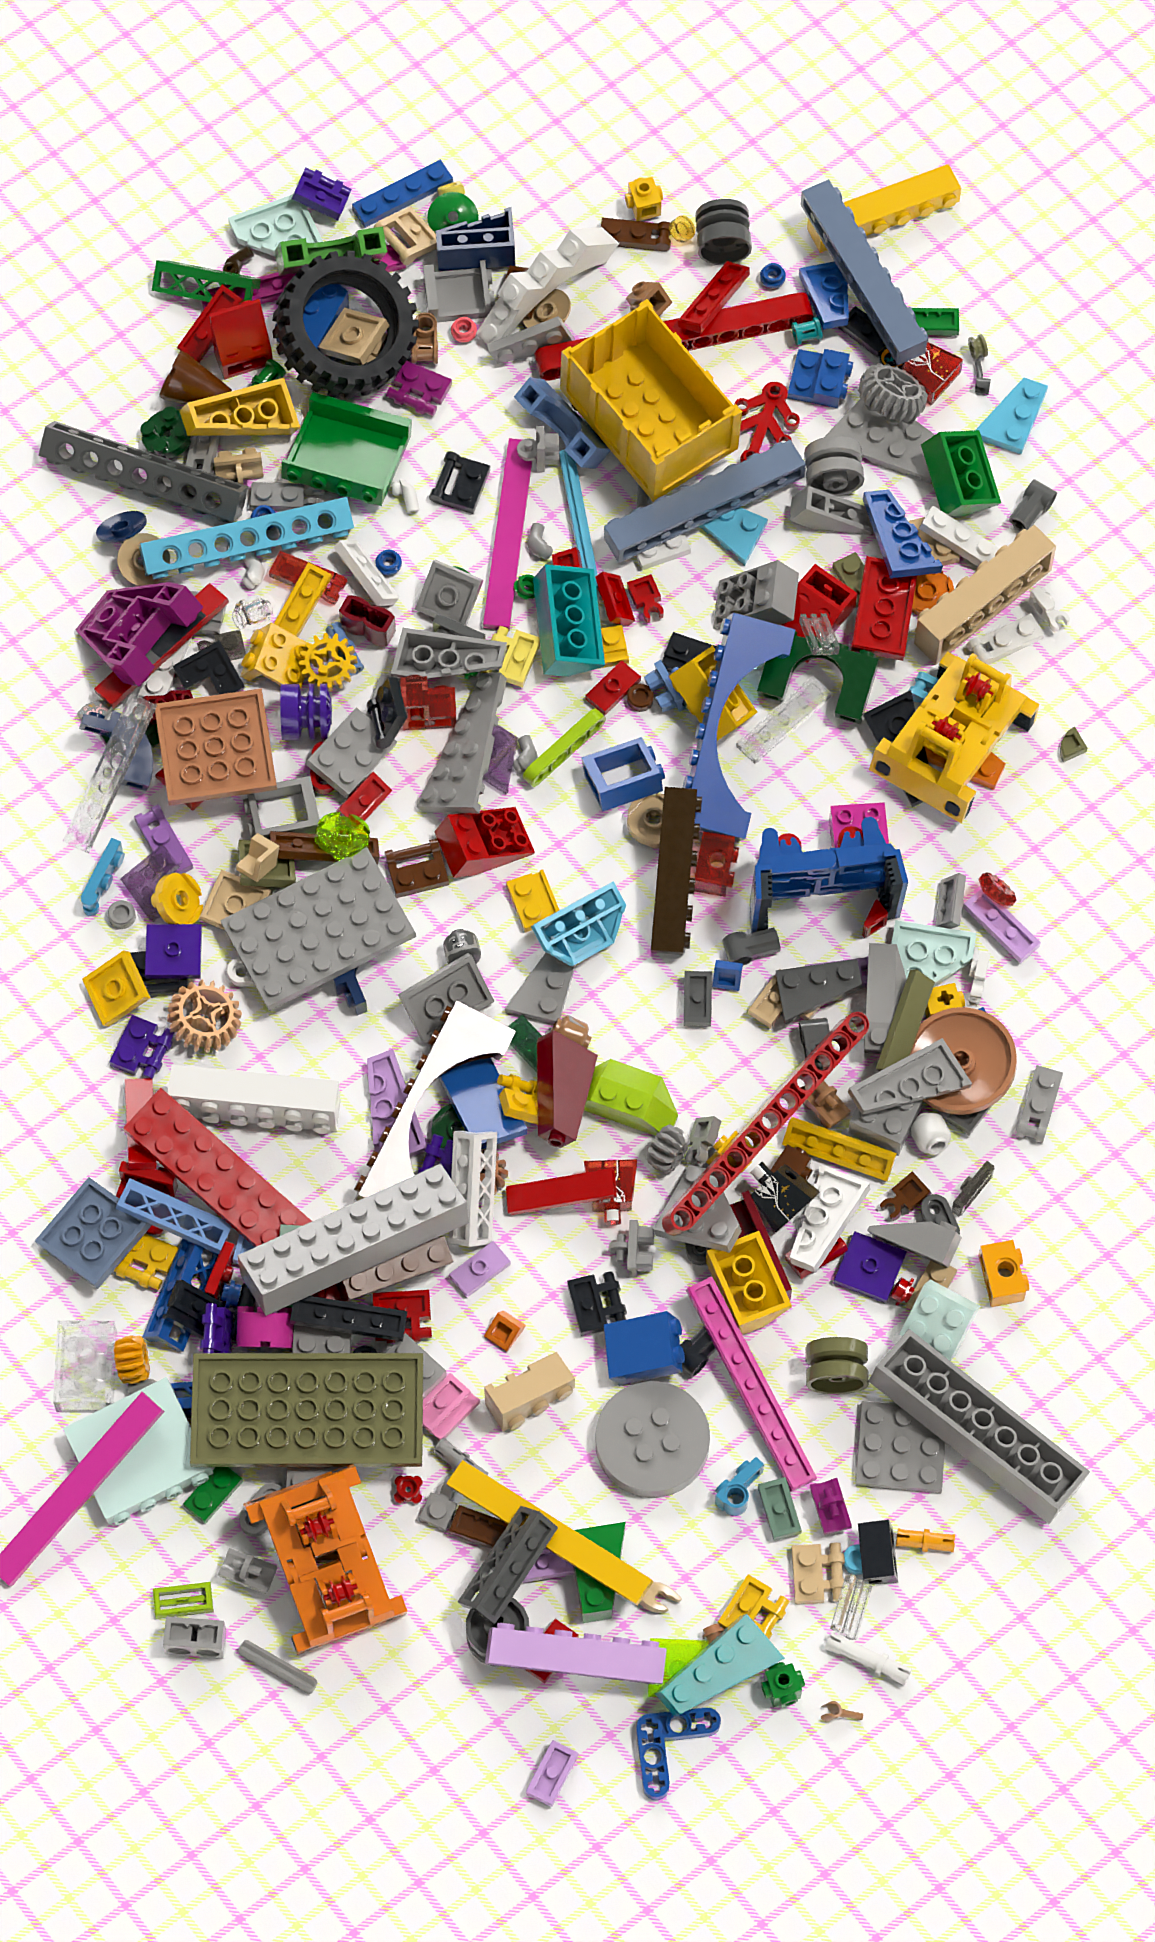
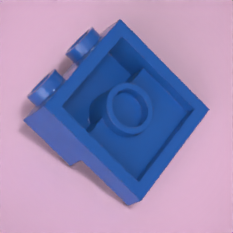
(820, 377)

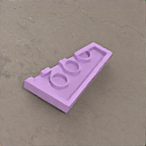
(385, 1091)

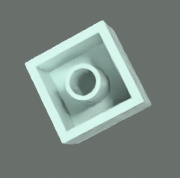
(941, 1318)

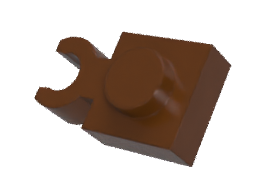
(909, 1193)

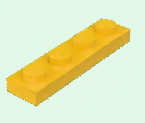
(839, 1149)

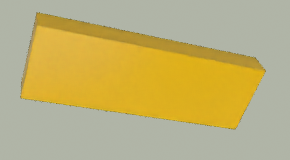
(303, 599)

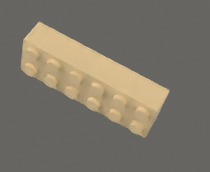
(984, 593)

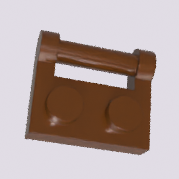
(417, 876)

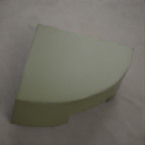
(1072, 745)

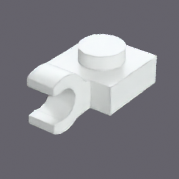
(1044, 606)

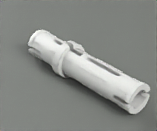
(879, 1663)

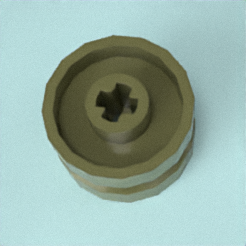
(837, 1365)

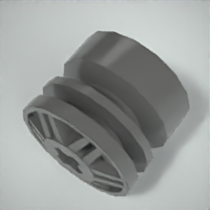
(723, 231)

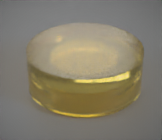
(682, 229)

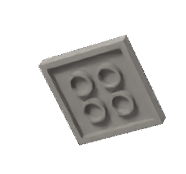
(897, 1451)

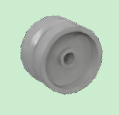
(834, 465)

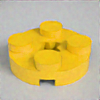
(165, 899)

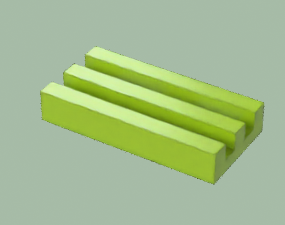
(183, 1611)

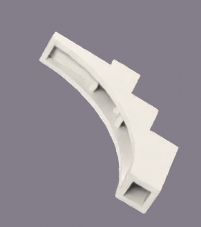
(550, 269)

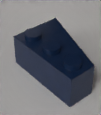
(468, 244)

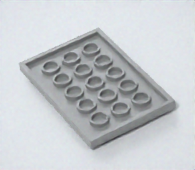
(318, 929)

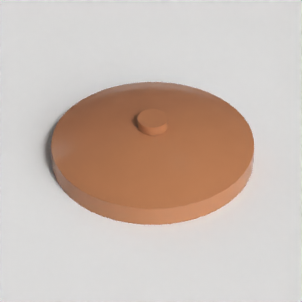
(983, 1052)

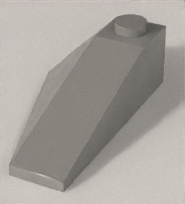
(884, 990)

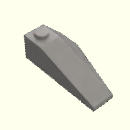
(444, 654)

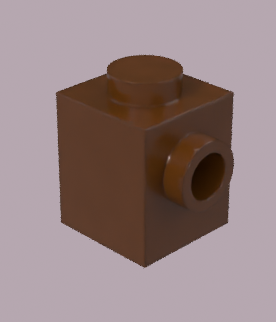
(796, 1159)

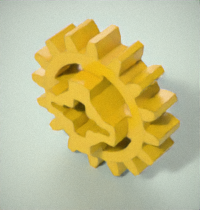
(325, 672)

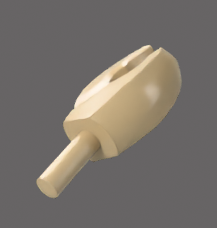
(656, 1589)

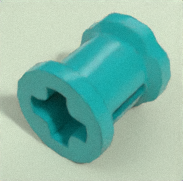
(815, 333)

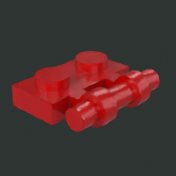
(418, 1307)

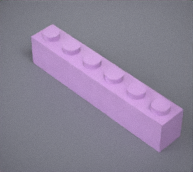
(575, 1655)

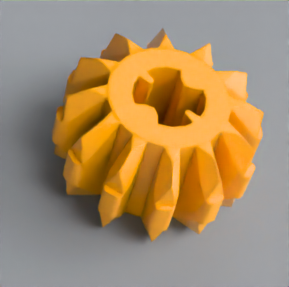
(131, 1359)

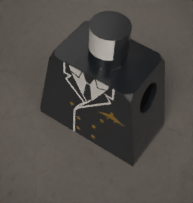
(781, 1194)

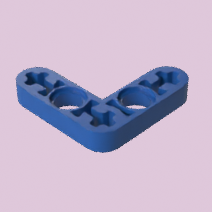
(665, 1733)

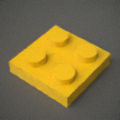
(116, 988)

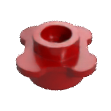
(902, 1291)
(404, 1482)

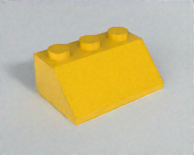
(692, 685)
(749, 1282)

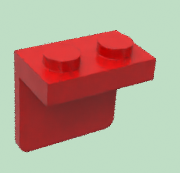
(158, 1179)

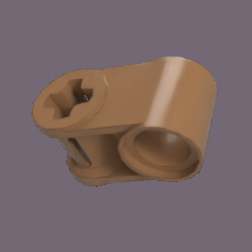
(426, 344)

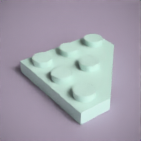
(273, 223)
(933, 949)

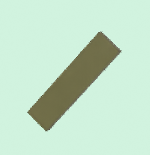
(906, 1019)

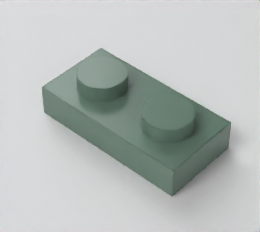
(779, 1509)

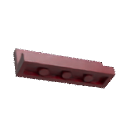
(751, 1222)

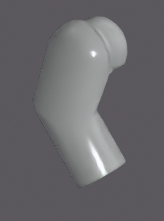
(527, 756)

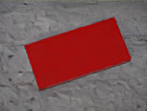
(883, 611)

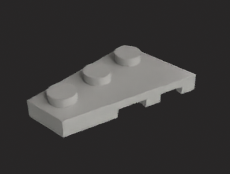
(526, 342)
(544, 991)

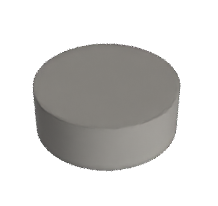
(121, 914)

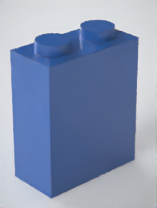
(643, 1348)

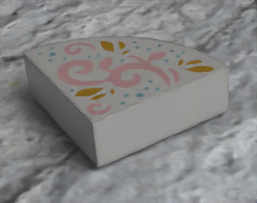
(96, 706)

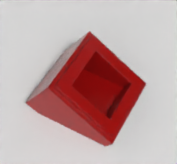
(875, 920)

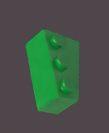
(595, 1598)

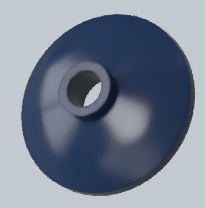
(121, 527)

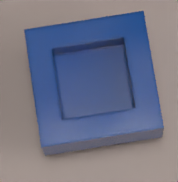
(727, 975)

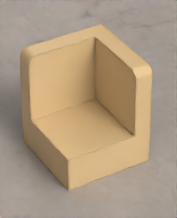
(260, 859)

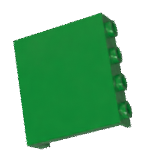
(347, 449)

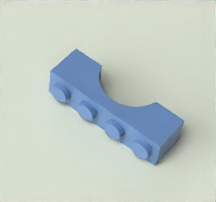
(579, 438)

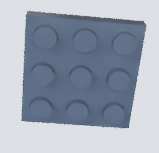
(91, 1233)

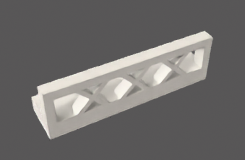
(466, 1169)

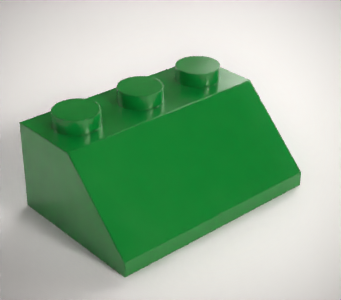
(960, 472)

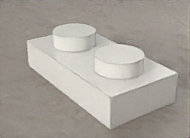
(664, 552)

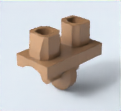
(827, 1105)

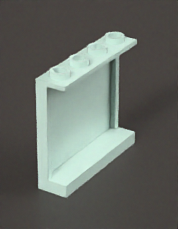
(155, 1465)

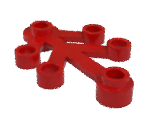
(765, 419)

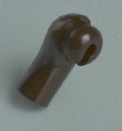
(235, 262)

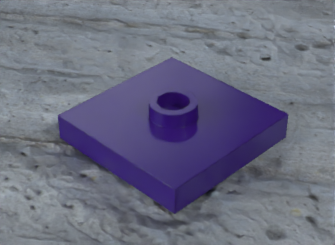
(173, 951)
(870, 1267)

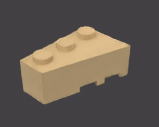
(529, 1391)

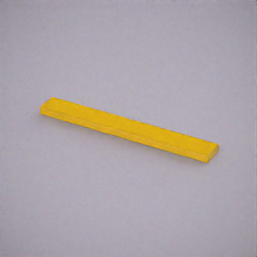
(565, 1541)

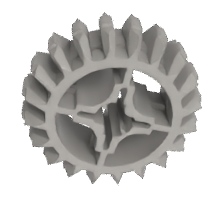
(892, 392)

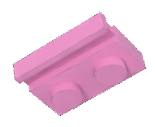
(447, 1406)

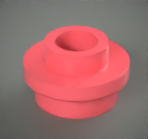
(463, 323)

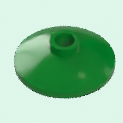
(447, 203)

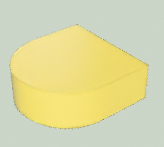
(451, 187)

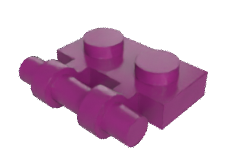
(422, 382)

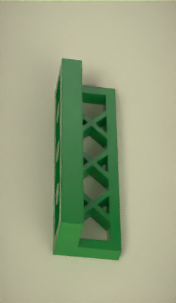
(199, 273)

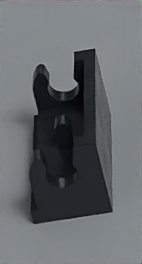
(878, 1552)

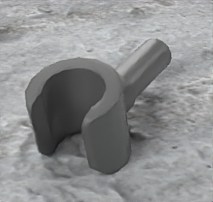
(982, 384)

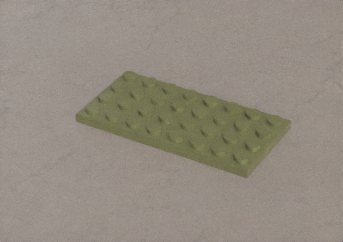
(307, 1410)

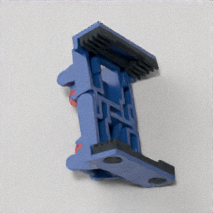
(857, 864)

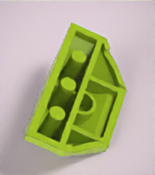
(630, 1097)

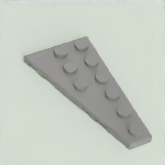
(886, 441)
(467, 755)

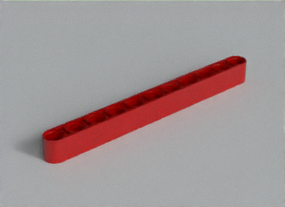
(728, 326)
(755, 1128)

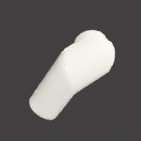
(409, 494)
(255, 572)

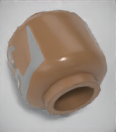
(573, 1029)

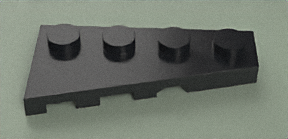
(888, 721)

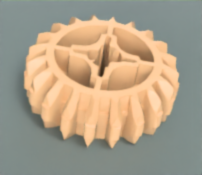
(220, 1006)

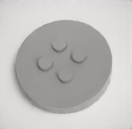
(652, 1439)

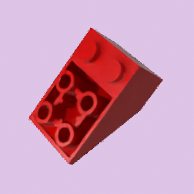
(240, 338)
(821, 594)
(483, 840)

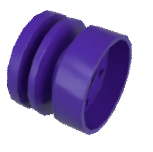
(304, 711)

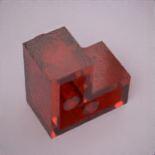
(427, 706)

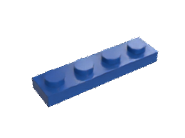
(402, 193)

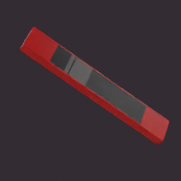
(114, 691)

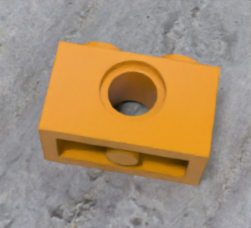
(1003, 1289)

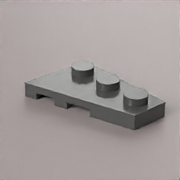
(811, 986)

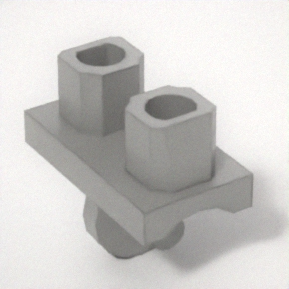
(544, 448)
(636, 1260)
(248, 1571)

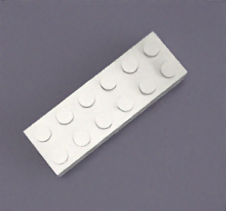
(256, 1098)

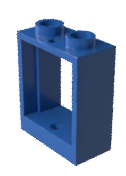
(629, 789)

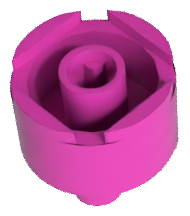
(263, 1330)

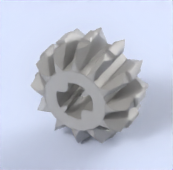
(668, 1149)

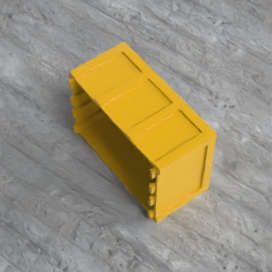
(650, 401)

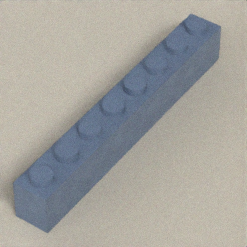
(863, 272)
(704, 501)

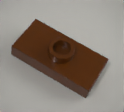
(477, 1527)

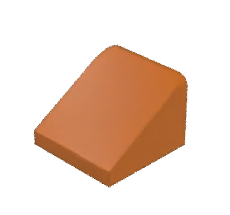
(504, 1330)

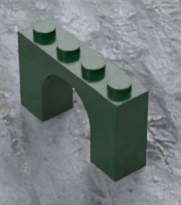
(856, 668)

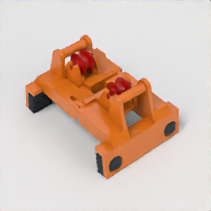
(328, 1527)

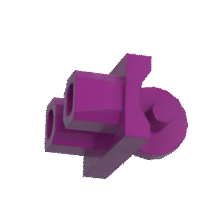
(830, 1506)

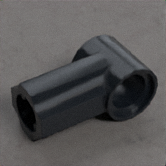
(697, 1352)

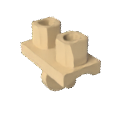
(239, 467)

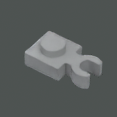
(702, 1135)

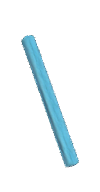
(577, 511)

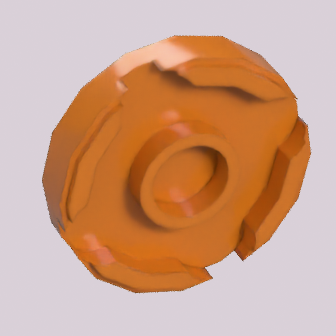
(929, 590)

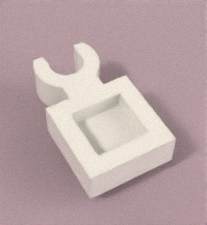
(978, 971)

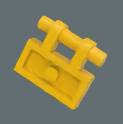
(516, 1103)
(150, 1253)
(749, 1600)

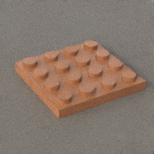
(215, 747)

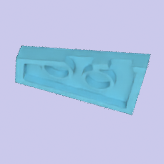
(1014, 417)
(737, 531)

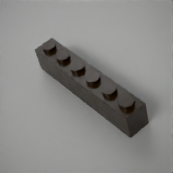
(674, 871)

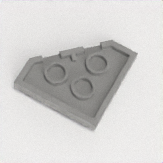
(714, 1229)

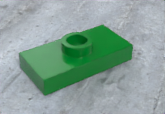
(938, 320)

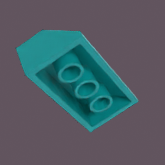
(568, 620)

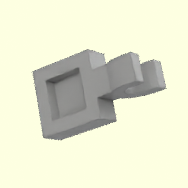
(439, 1508)

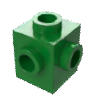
(782, 1694)

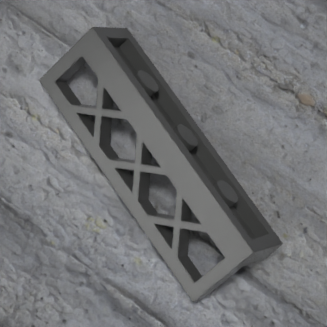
(510, 1564)

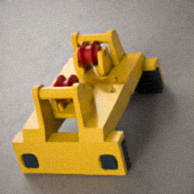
(956, 731)

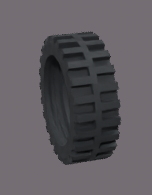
(378, 286)

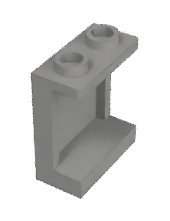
(458, 293)

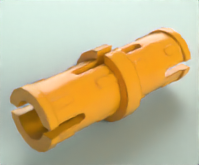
(925, 1540)

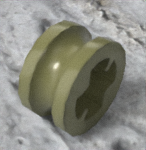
(978, 346)

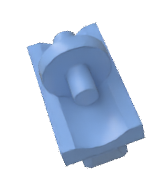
(659, 678)

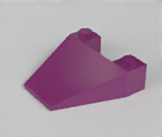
(131, 621)

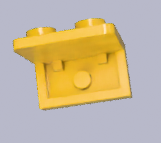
(274, 656)

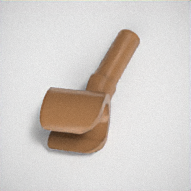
(836, 1711)

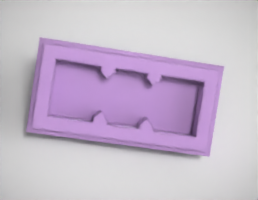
(480, 1269)

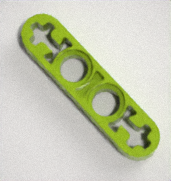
(564, 747)

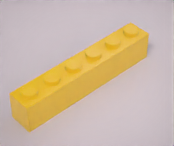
(901, 202)

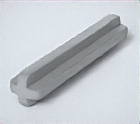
(277, 1666)

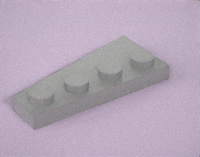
(914, 1078)

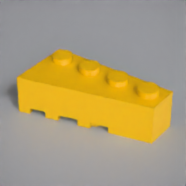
(246, 411)

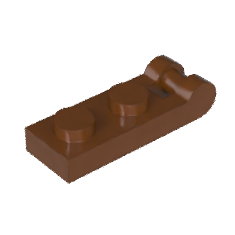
(638, 233)

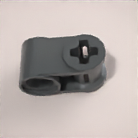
(811, 1034)

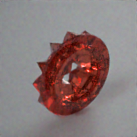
(997, 889)

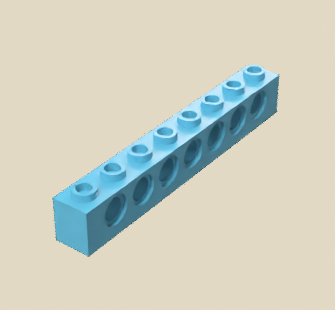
(337, 510)

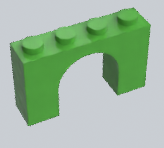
(295, 253)

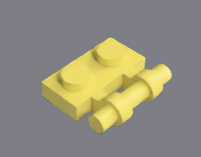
(519, 657)

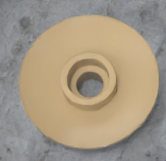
(553, 305)
(128, 560)

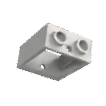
(284, 788)

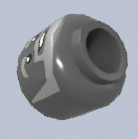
(460, 943)

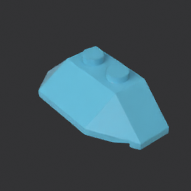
(582, 926)

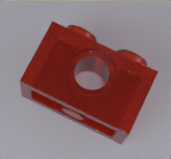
(715, 849)

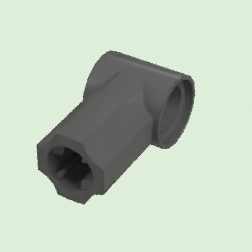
(1036, 499)
(745, 947)

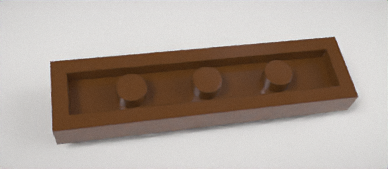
(303, 847)

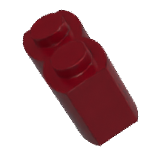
(366, 620)

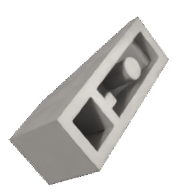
(829, 512)
(922, 1238)

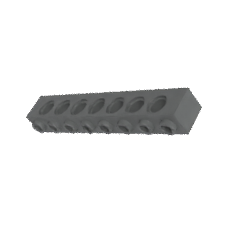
(231, 493)

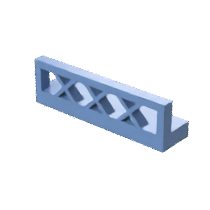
(176, 1212)

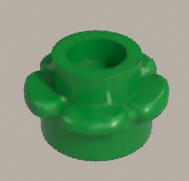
(525, 580)

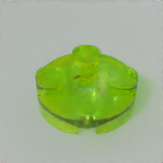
(339, 846)

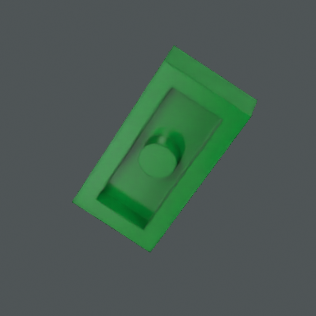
(213, 1493)

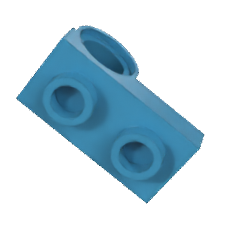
(746, 1475)

